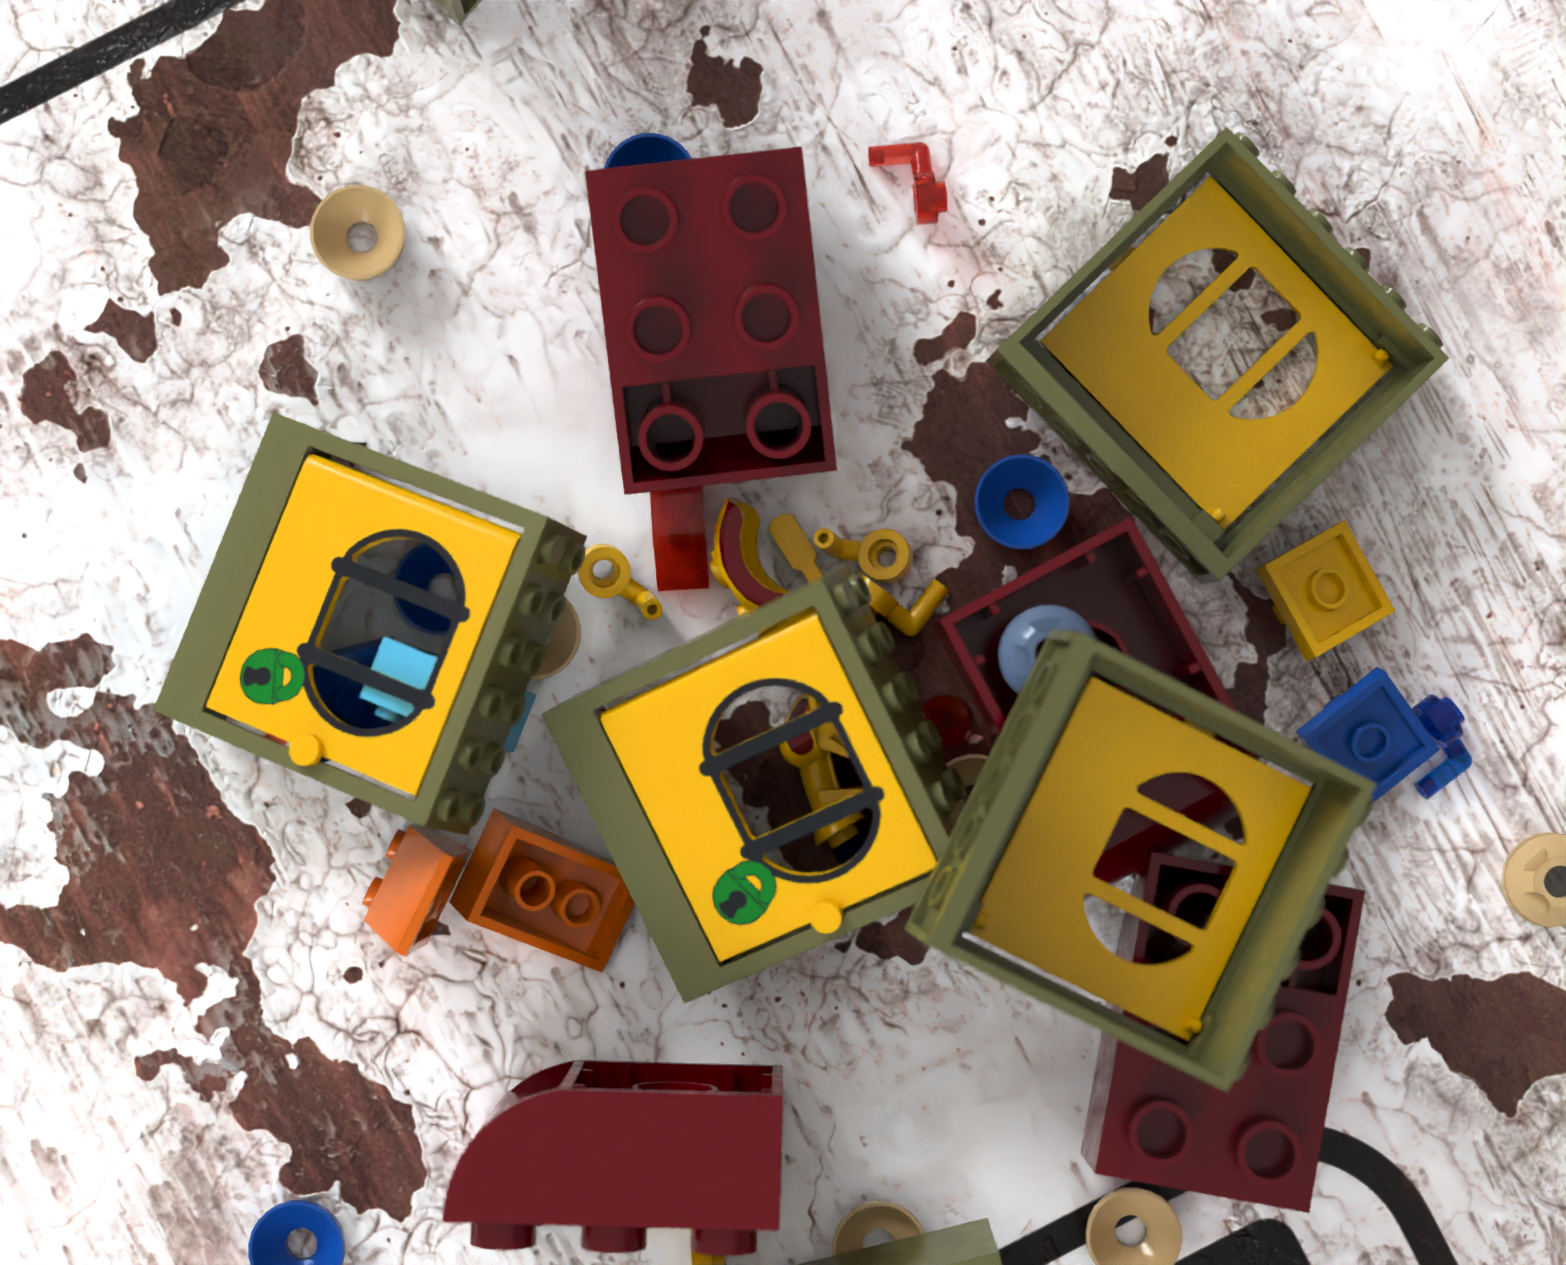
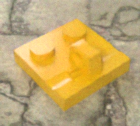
(1325, 590)

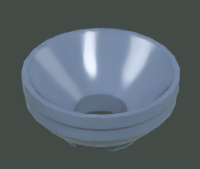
(1024, 633)

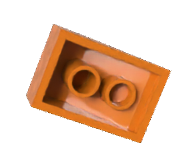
(415, 887)
(543, 891)

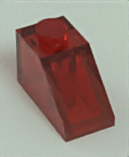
(680, 539)

